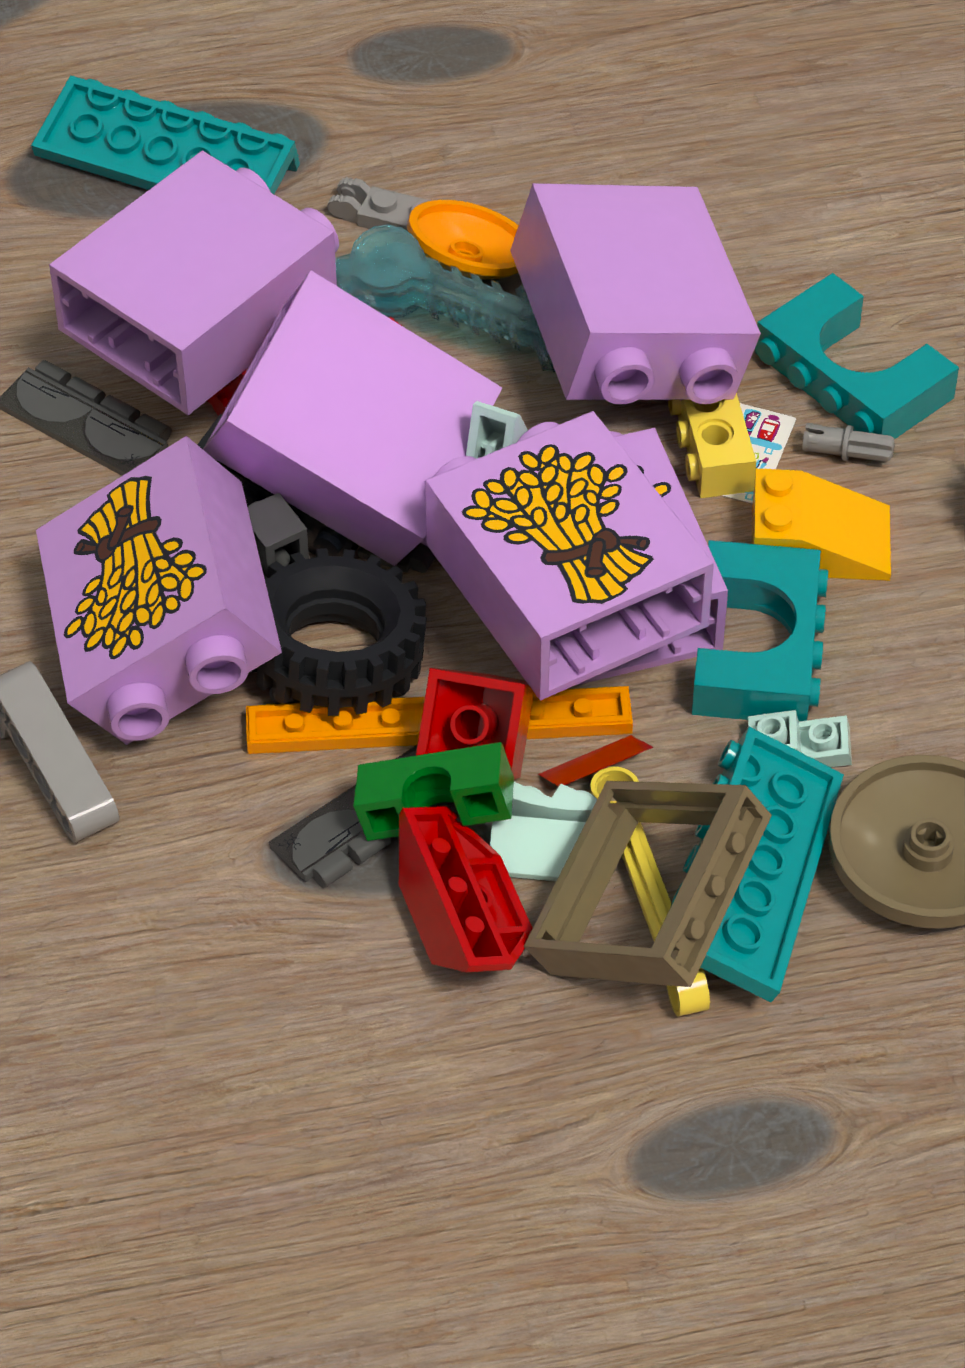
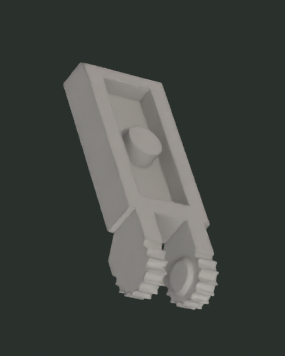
(371, 205)

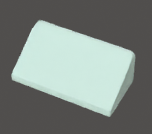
(534, 845)

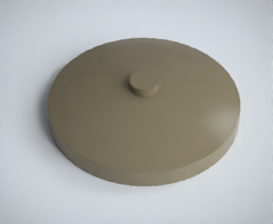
(903, 840)

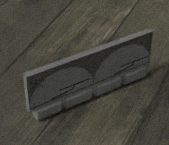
(84, 418)
(324, 838)

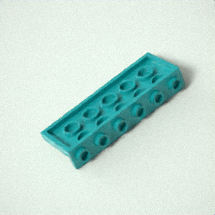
(149, 139)
(770, 900)

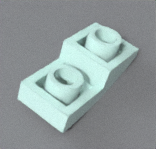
(820, 739)
(563, 805)

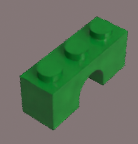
(471, 777)

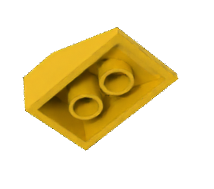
(816, 514)

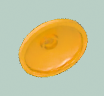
(465, 237)

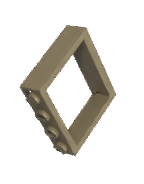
(700, 905)

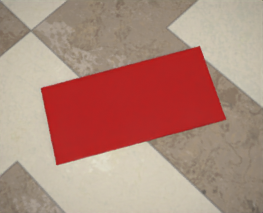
(595, 760)

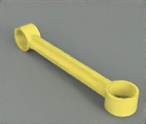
(652, 896)

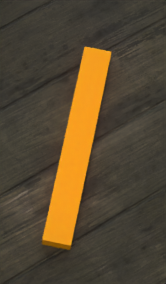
(564, 714)

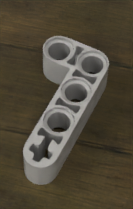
(54, 754)

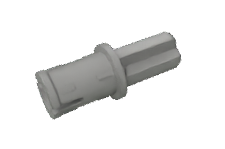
(847, 443)

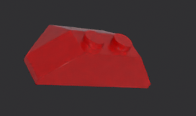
(459, 893)

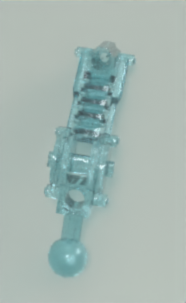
(397, 278)

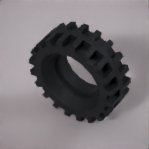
(347, 593)

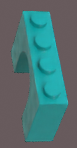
(871, 402)
(785, 586)

